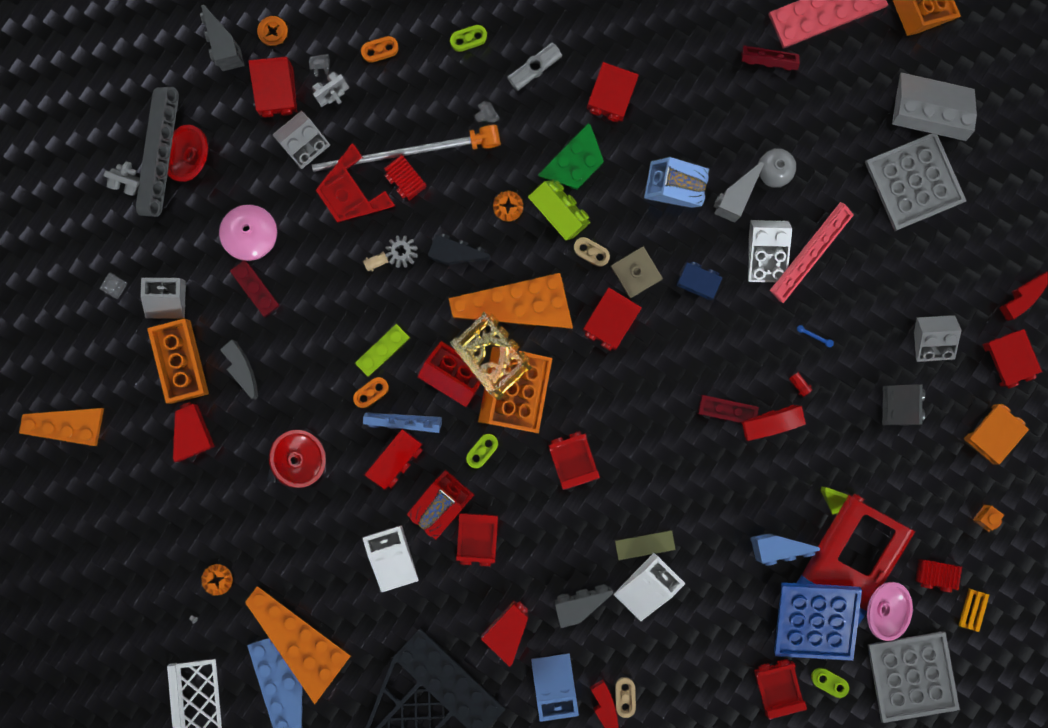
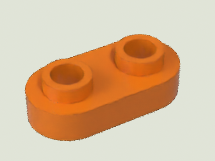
(379, 47)
(371, 392)

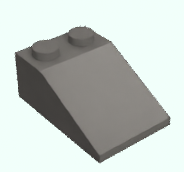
(733, 201)

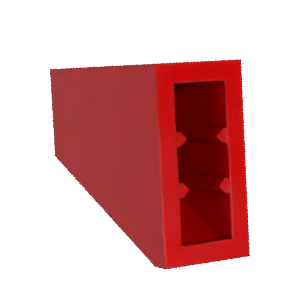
(190, 433)

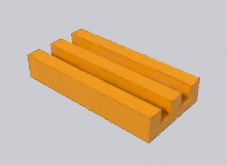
(981, 611)

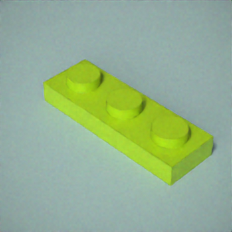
(382, 350)

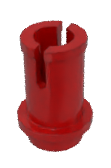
(800, 384)

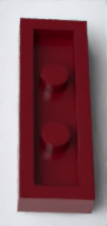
(770, 58)
(254, 288)
(726, 409)

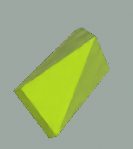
(834, 499)

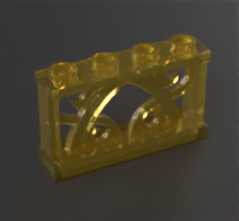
(467, 351)

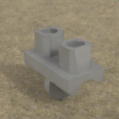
(330, 91)
(124, 176)

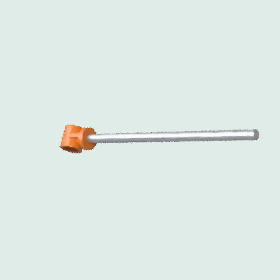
(487, 137)

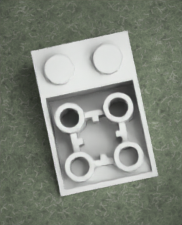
(768, 250)
(390, 558)
(649, 587)

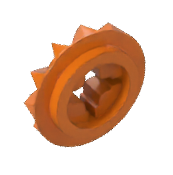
(273, 22)
(514, 212)
(224, 584)

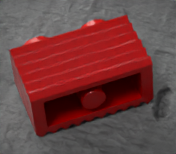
(405, 178)
(938, 574)

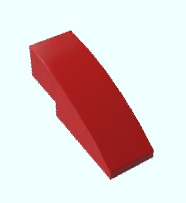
(1025, 297)
(774, 422)
(606, 709)

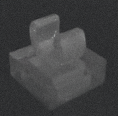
(319, 62)
(487, 113)
(113, 285)

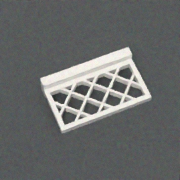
(176, 694)

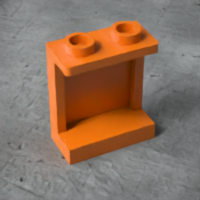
(997, 434)

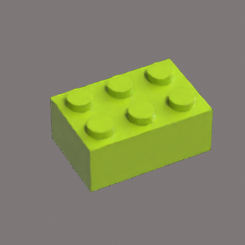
(559, 209)

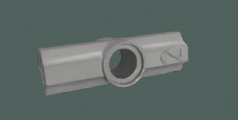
(544, 59)

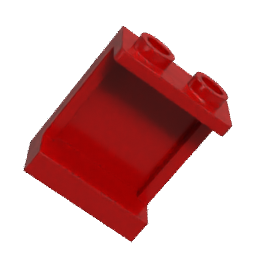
(612, 92)
(1013, 358)
(573, 460)
(477, 539)
(779, 689)

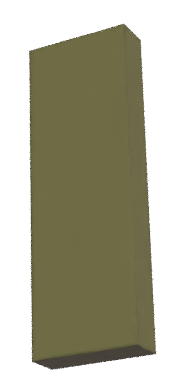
(645, 545)

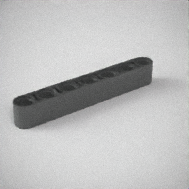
(157, 151)

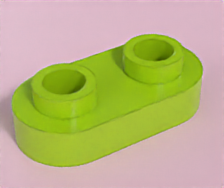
(467, 36)
(481, 450)
(830, 683)

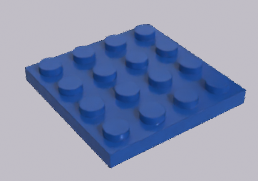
(817, 621)

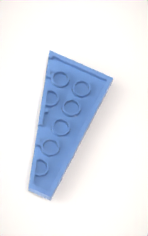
(278, 685)

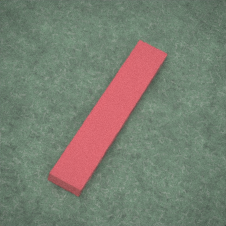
(811, 252)

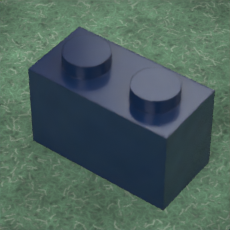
(699, 280)

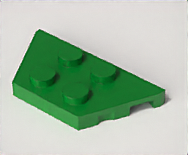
(575, 161)

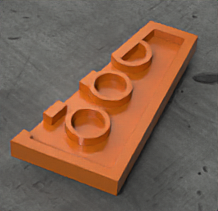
(69, 426)

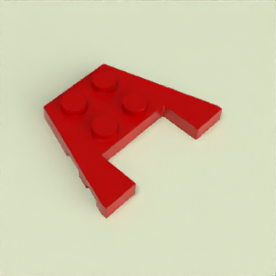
(344, 196)

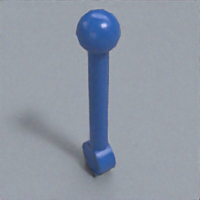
(829, 343)

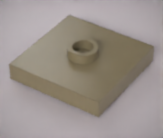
(636, 272)

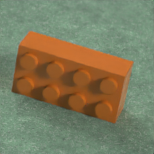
(178, 361)

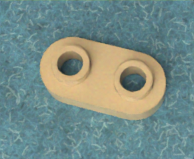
(592, 251)
(625, 696)

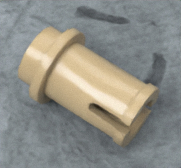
(375, 261)

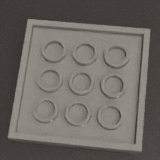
(915, 181)
(913, 677)

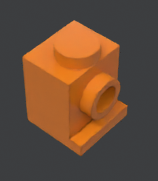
(989, 518)

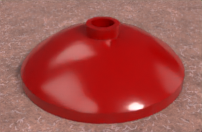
(187, 153)
(308, 457)

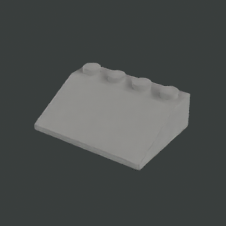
(935, 107)

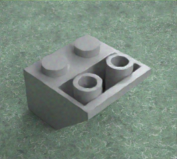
(301, 139)
(163, 298)
(936, 338)

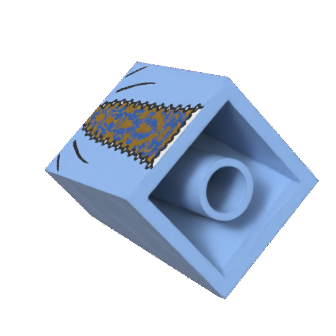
(676, 182)

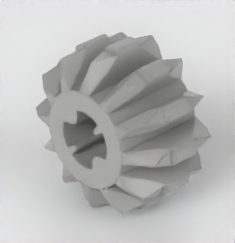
(398, 245)

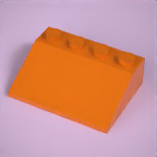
(925, 14)
(523, 401)

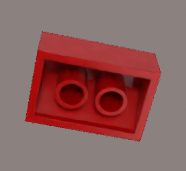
(450, 374)
(394, 459)

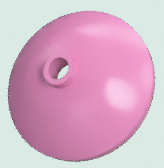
(252, 243)
(889, 611)

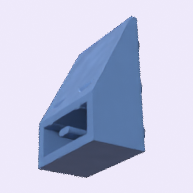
(770, 548)
(554, 687)

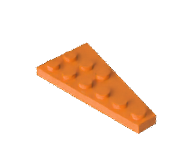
(526, 302)
(304, 649)

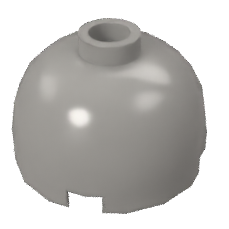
(778, 167)

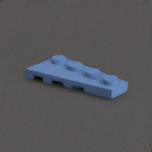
(410, 422)

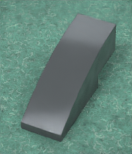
(240, 368)

